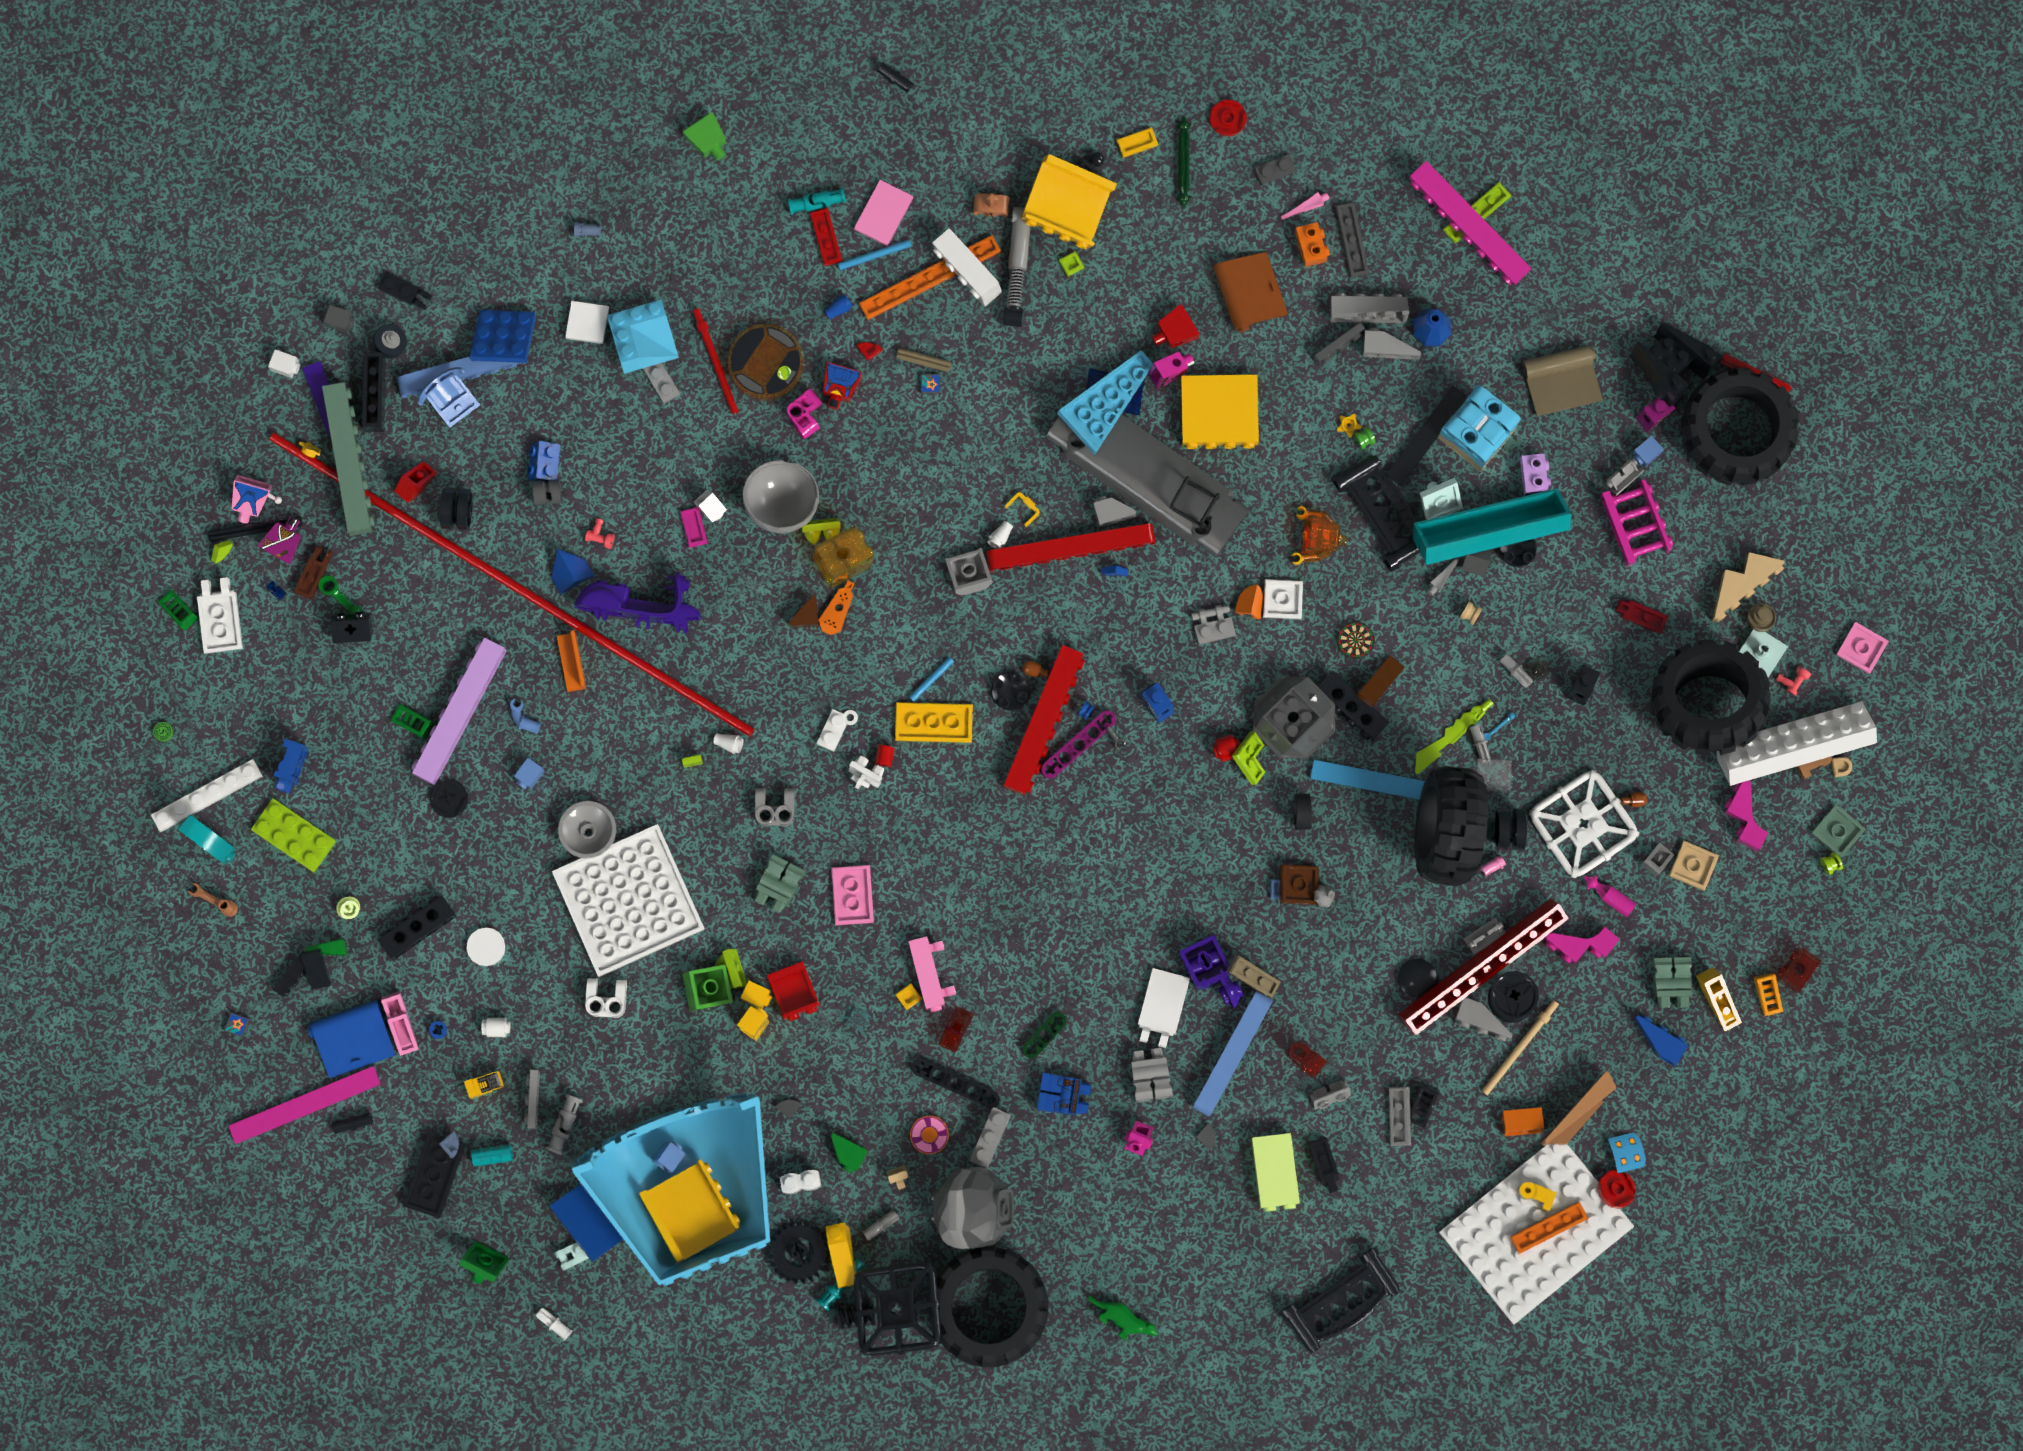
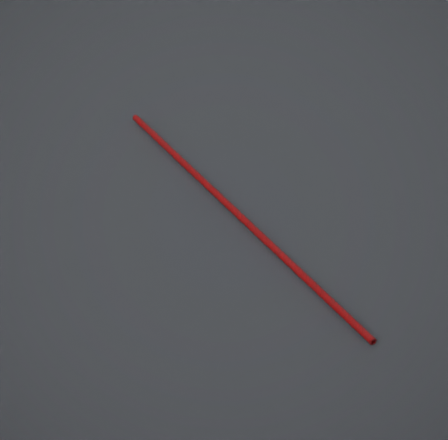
(524, 592)

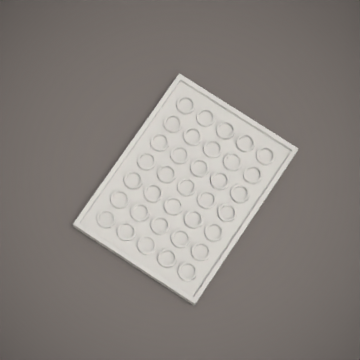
(1527, 1279)

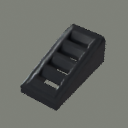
(1431, 1090)

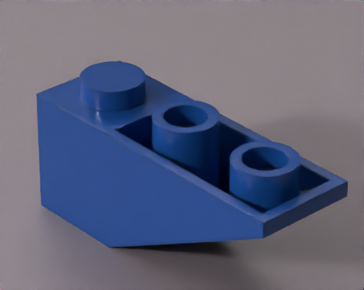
(1664, 1045)

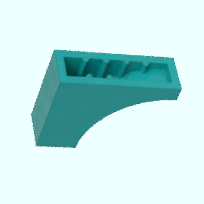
(207, 840)

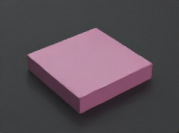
(1862, 648)

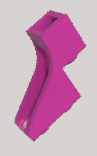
(1741, 809)
(1573, 947)

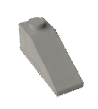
(1383, 345)

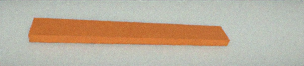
(922, 281)

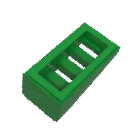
(186, 619)
(426, 727)
(335, 947)

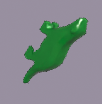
(1124, 1319)

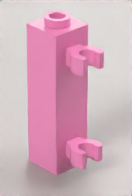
(927, 974)

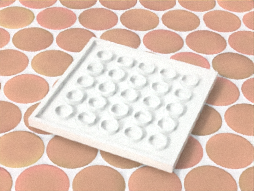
(628, 900)

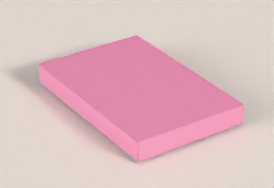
(883, 213)
(852, 895)

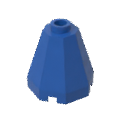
(1431, 327)

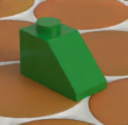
(848, 1153)

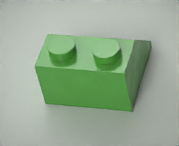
(707, 987)

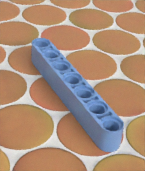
(416, 381)
(1233, 1053)

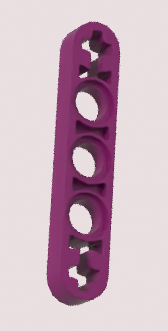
(1073, 753)

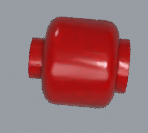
(1225, 747)

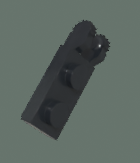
(402, 290)

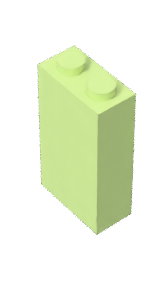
(1275, 1172)

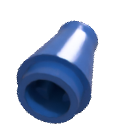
(838, 306)

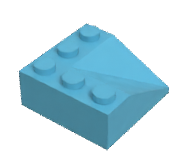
(642, 336)

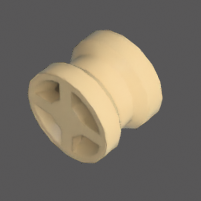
(1471, 613)

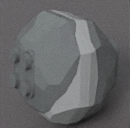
(972, 1208)

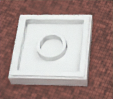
(1283, 599)

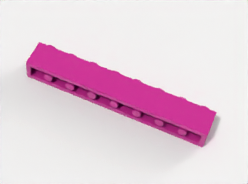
(1469, 223)

